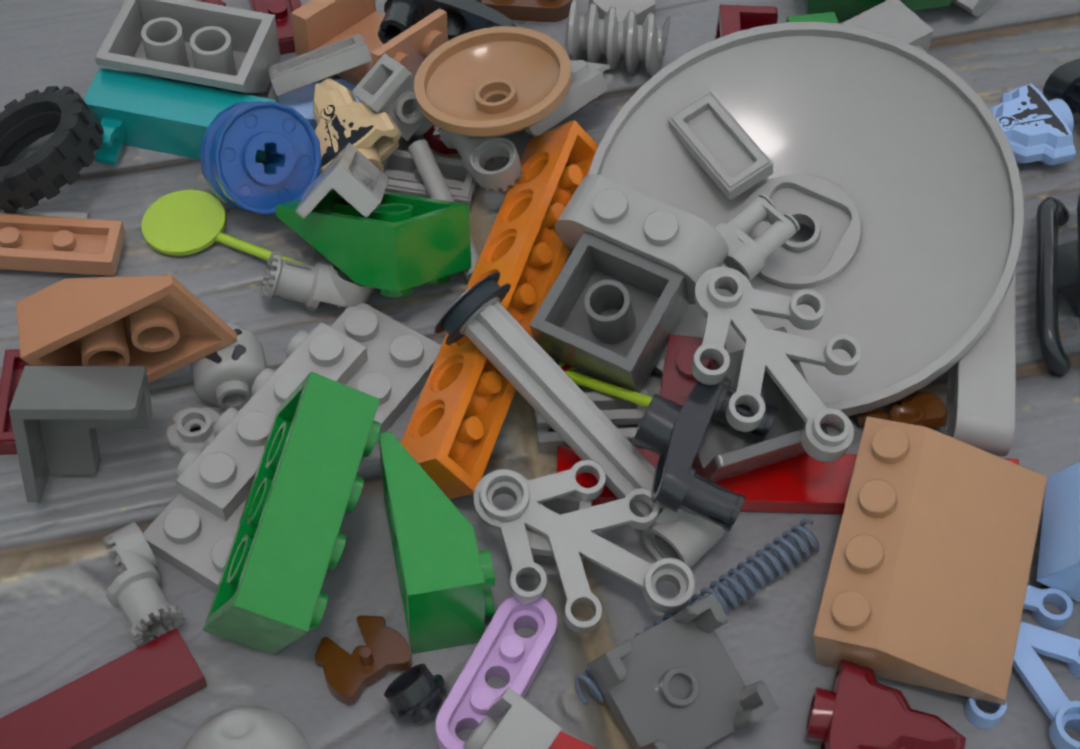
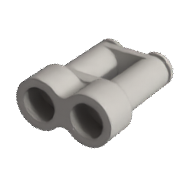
(749, 254)

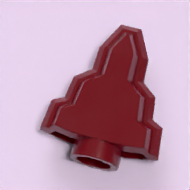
(873, 716)

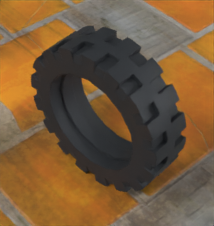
(58, 159)

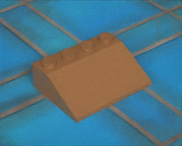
(930, 562)

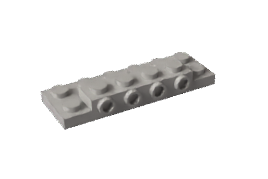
(213, 484)

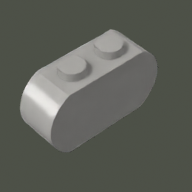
(642, 227)

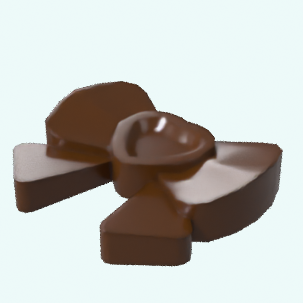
(914, 409)
(348, 673)

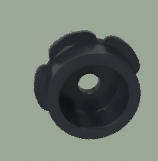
(415, 694)

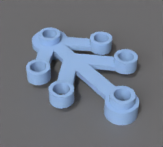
(1034, 673)

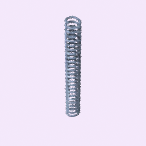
(741, 585)

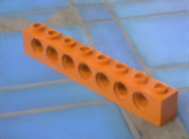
(465, 393)

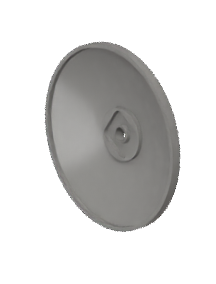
(885, 165)

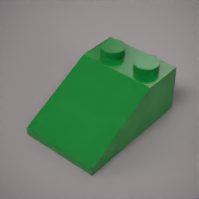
(395, 247)
(435, 555)

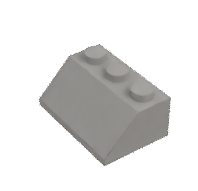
(193, 43)

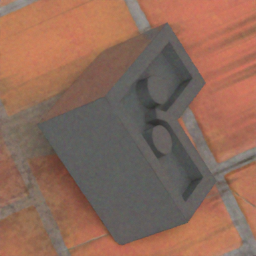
(59, 413)
(731, 452)

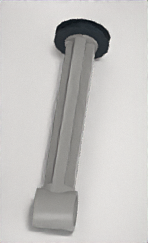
(572, 416)

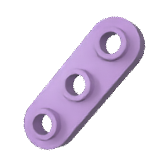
(497, 655)

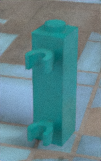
(155, 113)

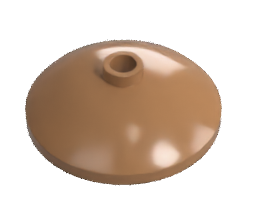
(493, 81)

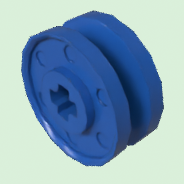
(231, 149)

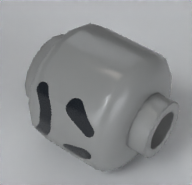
(230, 371)

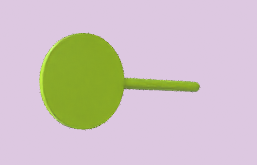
(189, 223)

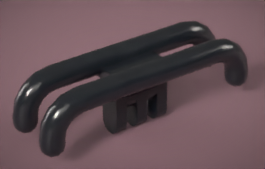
(1055, 274)

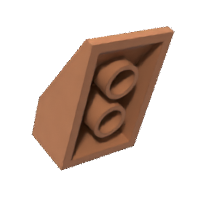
(119, 324)

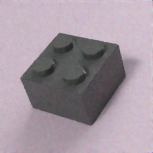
(610, 313)

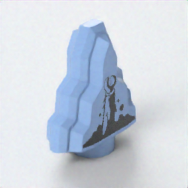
(1036, 126)

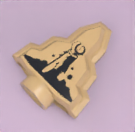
(345, 120)

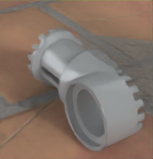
(483, 155)
(311, 284)
(138, 587)

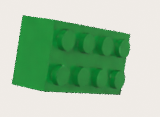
(295, 516)

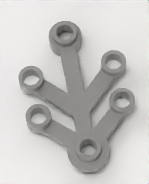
(772, 352)
(575, 536)

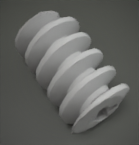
(616, 39)

